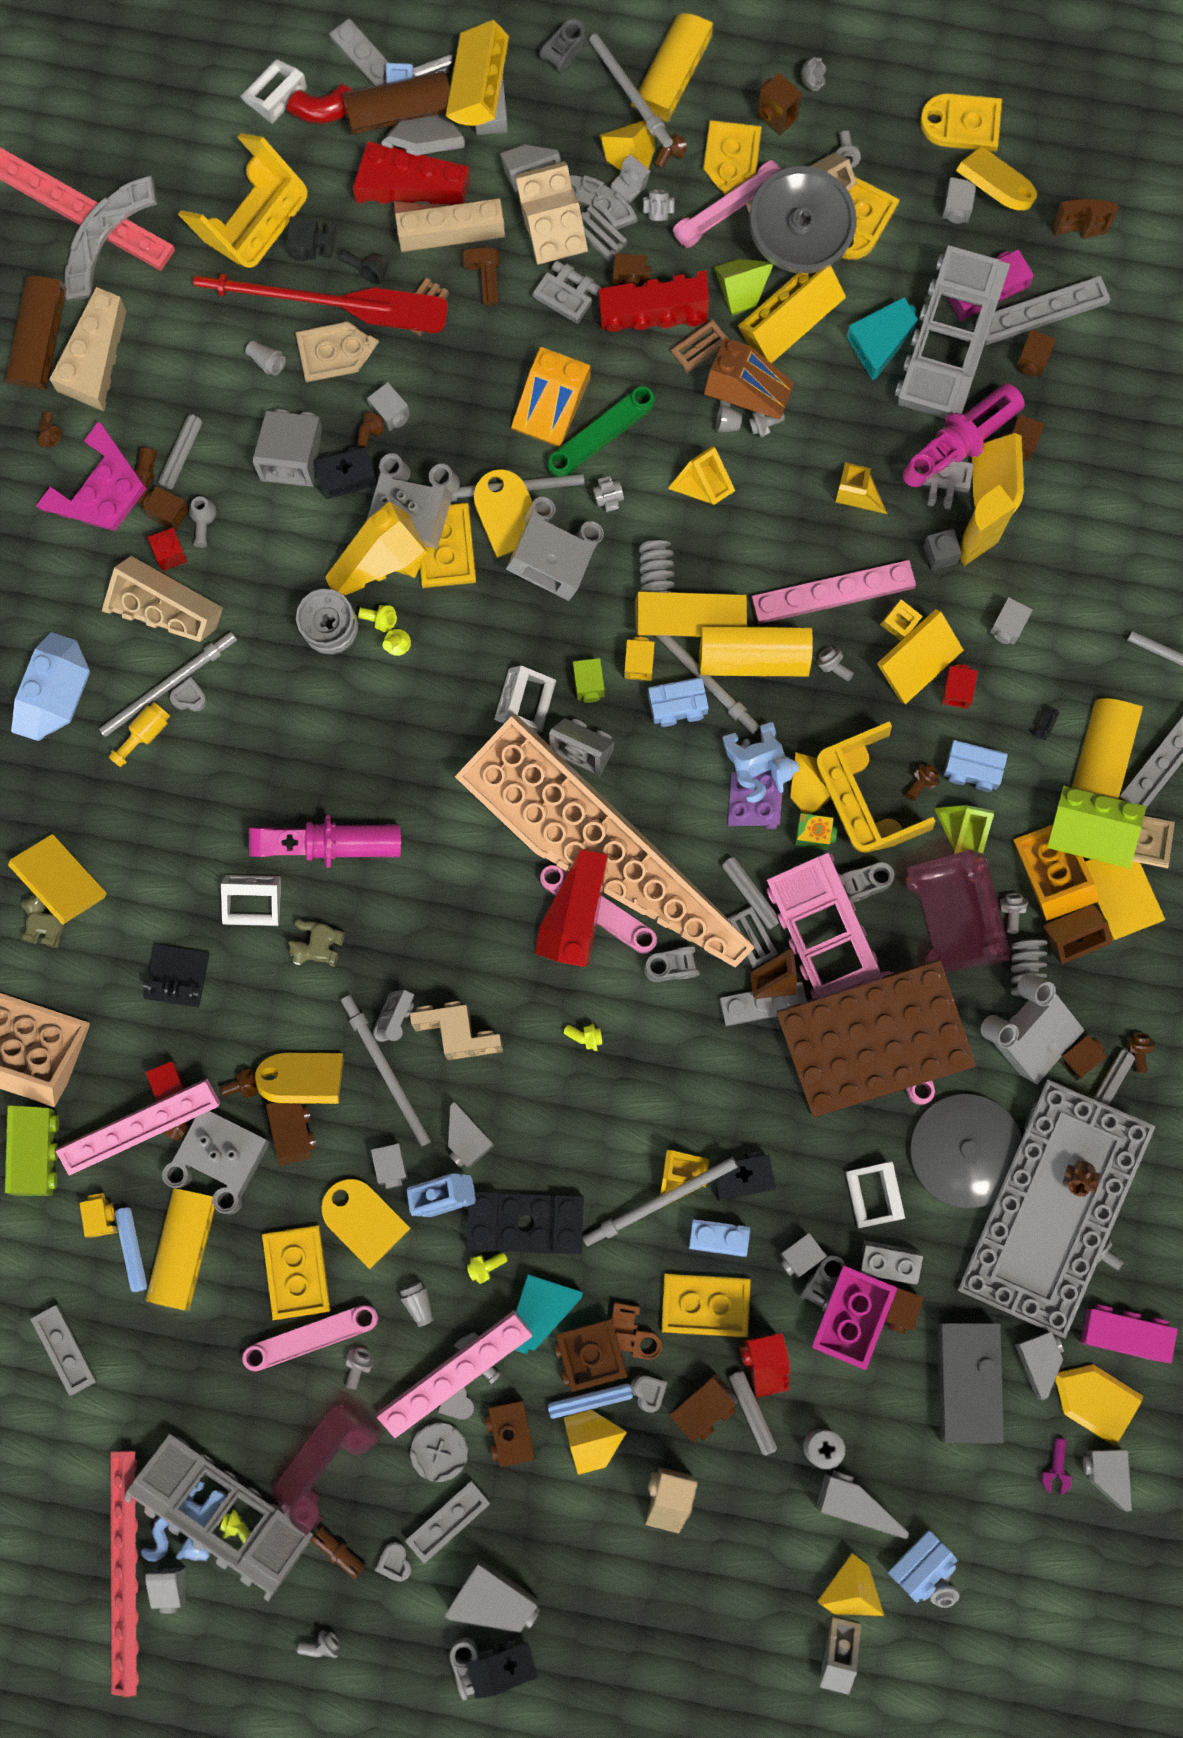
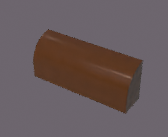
(396, 101)
(36, 332)

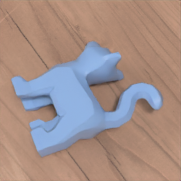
(760, 758)
(195, 1511)

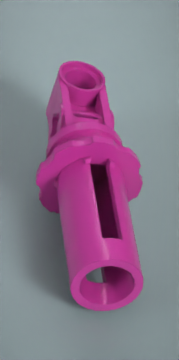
(962, 437)
(327, 841)

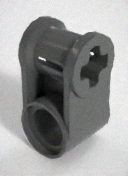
(561, 49)
(821, 1283)

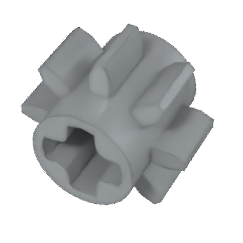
(658, 205)
(608, 493)

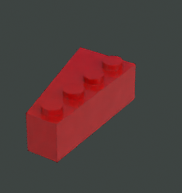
(399, 176)
(655, 303)

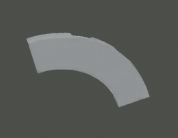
(603, 200)

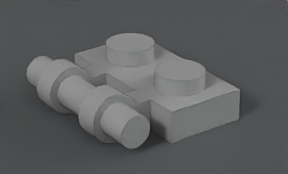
(564, 298)

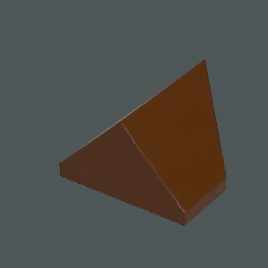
(775, 977)

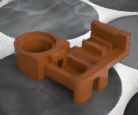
(625, 1328)

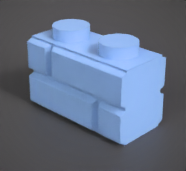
(678, 701)
(975, 766)
(441, 1195)
(719, 1238)
(923, 1567)

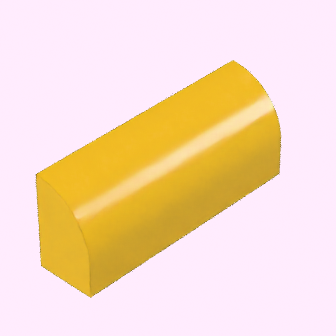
(675, 64)
(477, 74)
(791, 312)
(986, 524)
(687, 613)
(755, 651)
(1107, 747)
(181, 1249)

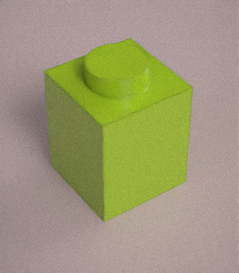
(588, 680)

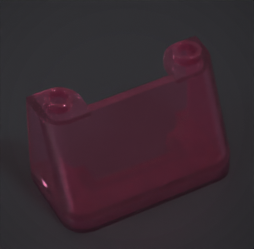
(960, 911)
(337, 1429)

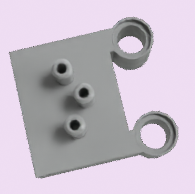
(425, 504)
(551, 554)
(1037, 1032)
(220, 1152)

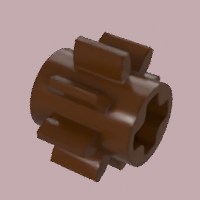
(1081, 1178)

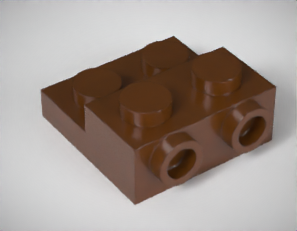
(590, 1355)

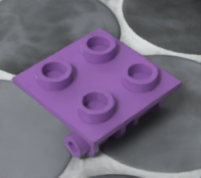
(759, 813)

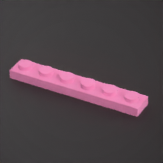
(833, 592)
(138, 1126)
(454, 1374)

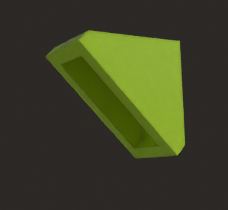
(742, 283)
(966, 826)

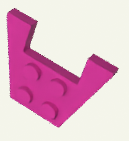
(107, 492)

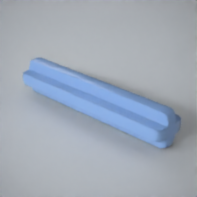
(130, 1249)
(590, 1401)

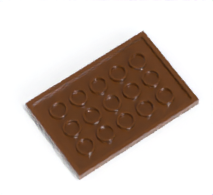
(876, 1038)

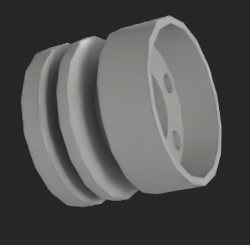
(324, 606)

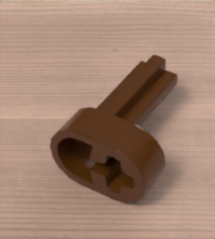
(487, 261)

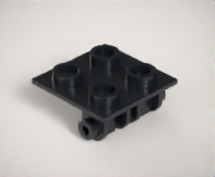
(176, 976)

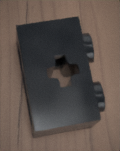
(359, 475)
(759, 1181)
(501, 1669)

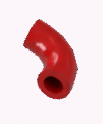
(318, 109)

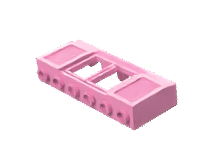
(808, 891)

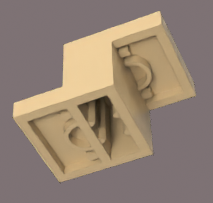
(551, 213)
(456, 1031)

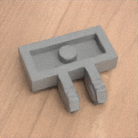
(954, 477)

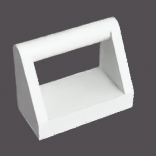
(278, 100)
(513, 693)
(251, 886)
(891, 1194)

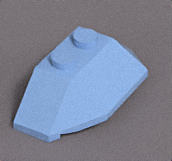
(50, 687)

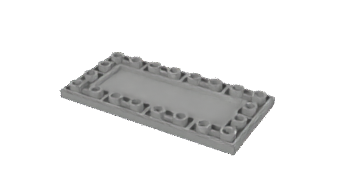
(1039, 1235)

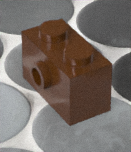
(779, 103)
(1077, 934)
(290, 1132)
(705, 1408)
(511, 1434)

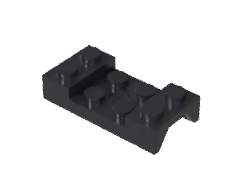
(555, 1229)

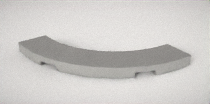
(97, 228)

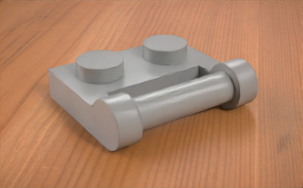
(393, 1012)

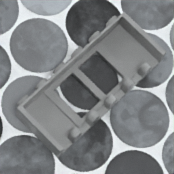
(938, 386)
(170, 1479)

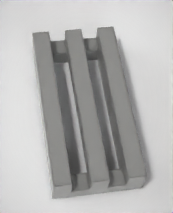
(602, 222)
(763, 958)

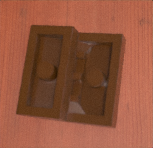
(1087, 215)

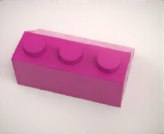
(854, 1318)

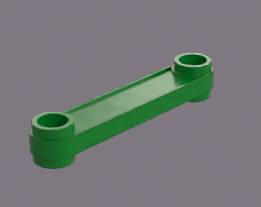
(601, 432)

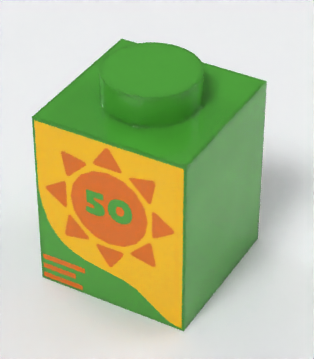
(815, 831)

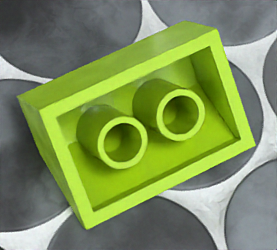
(1096, 827)
(31, 1151)

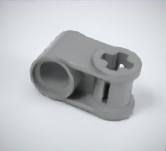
(865, 883)
(674, 965)
(460, 1667)

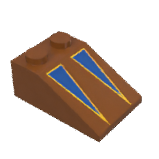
(748, 380)

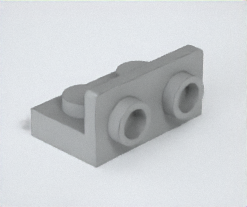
(891, 1262)

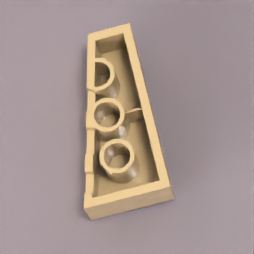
(91, 351)
(671, 1499)

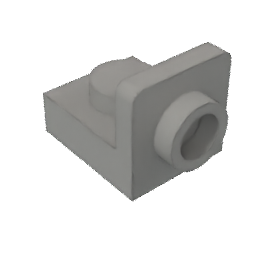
(631, 179)

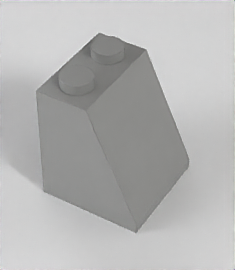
(288, 448)
(493, 1601)

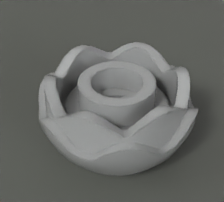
(812, 73)

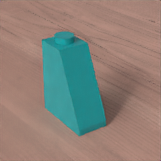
(882, 335)
(543, 1308)

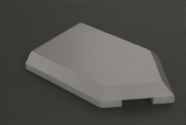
(425, 135)

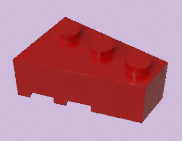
(767, 1364)

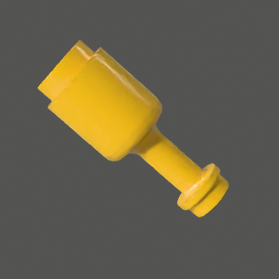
(143, 729)

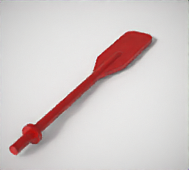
(371, 305)

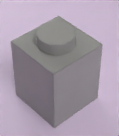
(959, 200)
(389, 407)
(1010, 621)
(389, 1165)
(801, 1256)

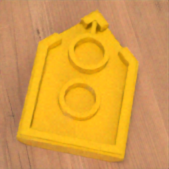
(731, 154)
(1097, 1401)

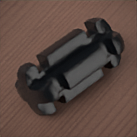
(1046, 723)

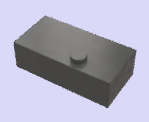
(970, 1383)

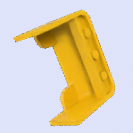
(261, 215)
(837, 767)

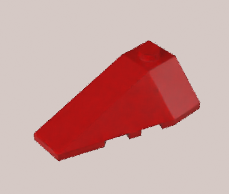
(572, 918)

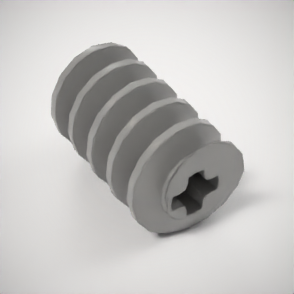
(654, 566)
(1027, 961)
(833, 1455)

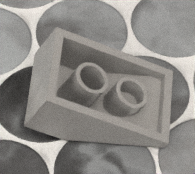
(581, 745)
(848, 1501)

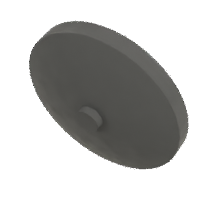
(802, 219)
(964, 1150)

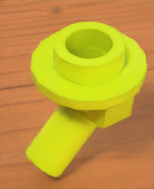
(381, 617)
(397, 642)
(590, 1037)
(479, 1268)
(232, 1525)

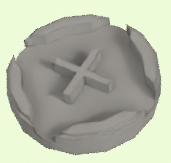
(439, 1452)

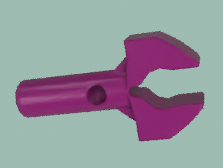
(1057, 1468)

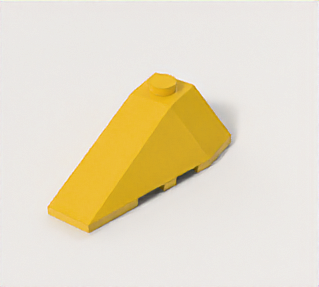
(381, 547)

